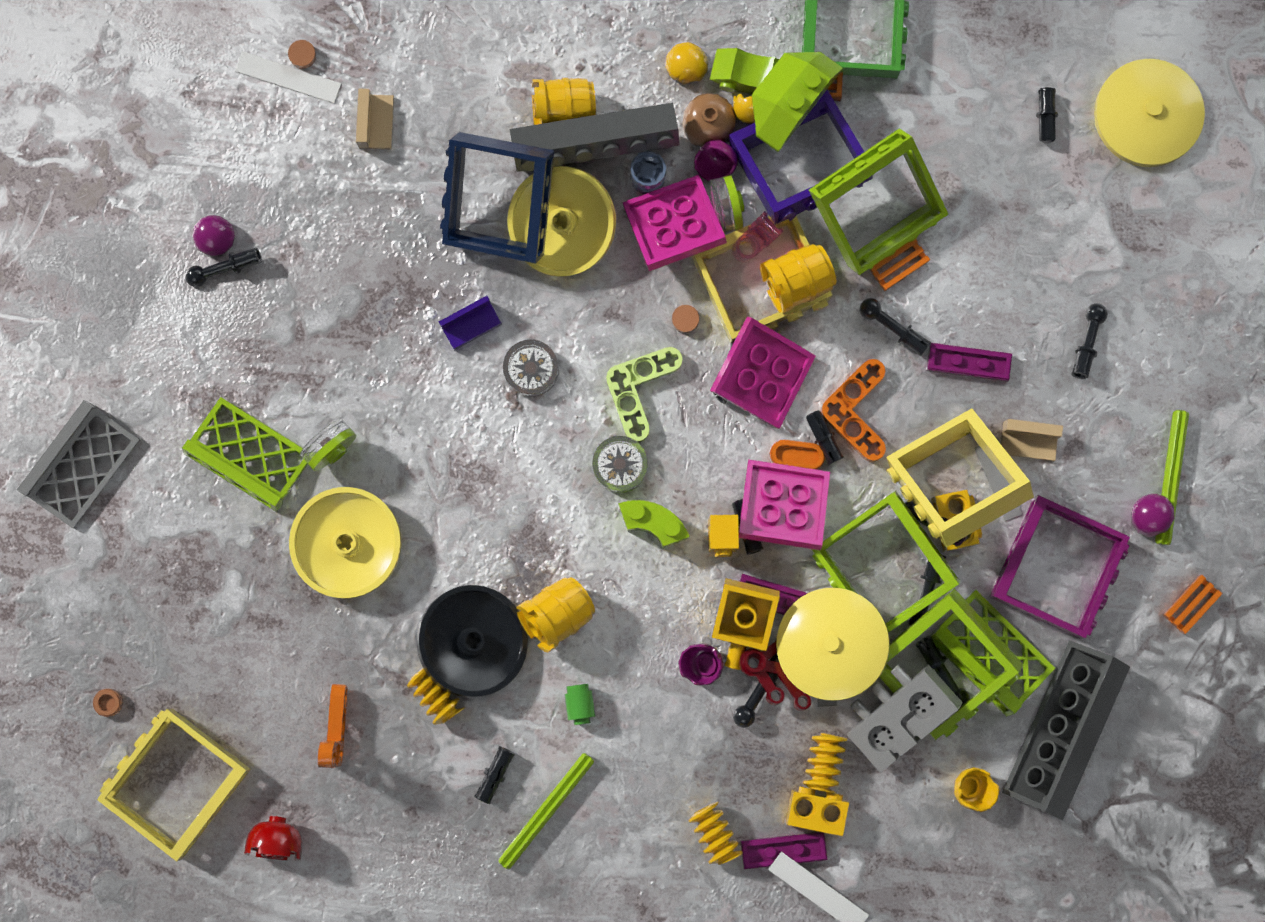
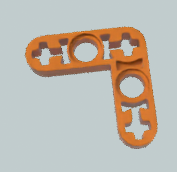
(847, 404)
(331, 751)

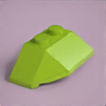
(790, 94)

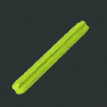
(1173, 467)
(546, 811)

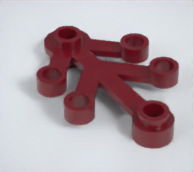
(760, 672)

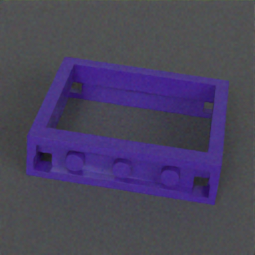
(786, 209)

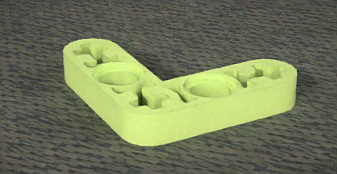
(634, 379)

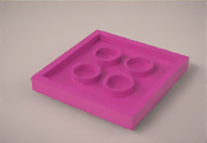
(674, 222)
(762, 372)
(784, 504)

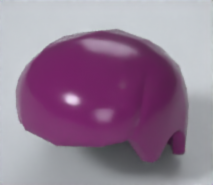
(715, 160)
(213, 235)
(1152, 515)
(701, 664)

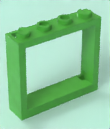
(898, 37)

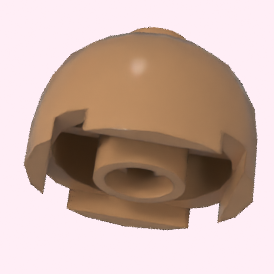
(708, 119)

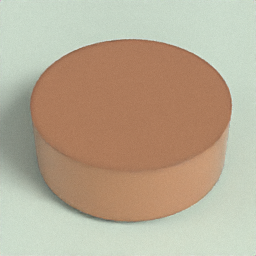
(302, 54)
(685, 319)
(108, 702)

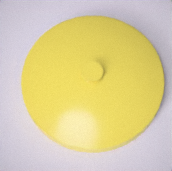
(1149, 112)
(578, 222)
(345, 542)
(832, 644)

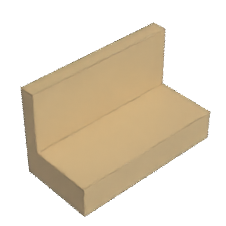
(374, 120)
(1031, 439)

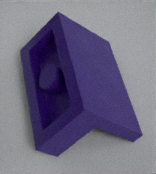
(470, 323)

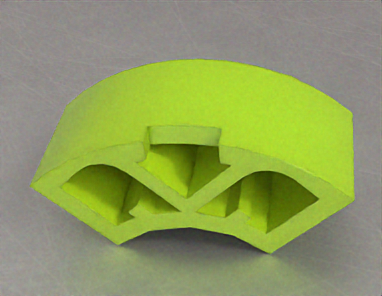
(740, 70)
(655, 520)

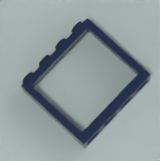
(452, 198)

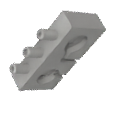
(903, 716)

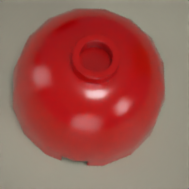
(274, 840)

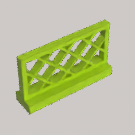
(233, 473)
(978, 672)

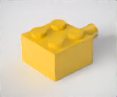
(744, 618)

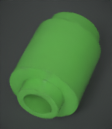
(579, 704)

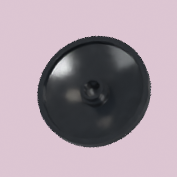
(471, 641)

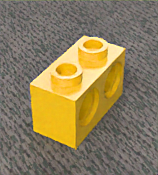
(941, 503)
(723, 535)
(815, 818)

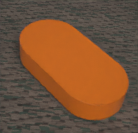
(797, 454)

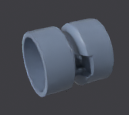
(648, 172)

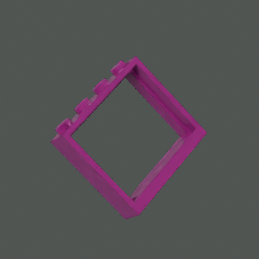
(1107, 575)

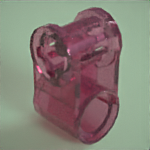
(759, 235)

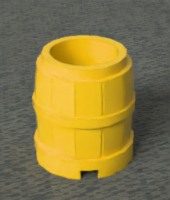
(562, 99)
(798, 277)
(556, 612)

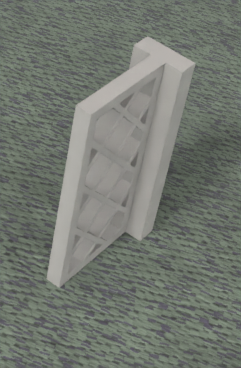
(59, 448)

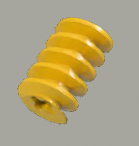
(435, 697)
(824, 762)
(714, 834)

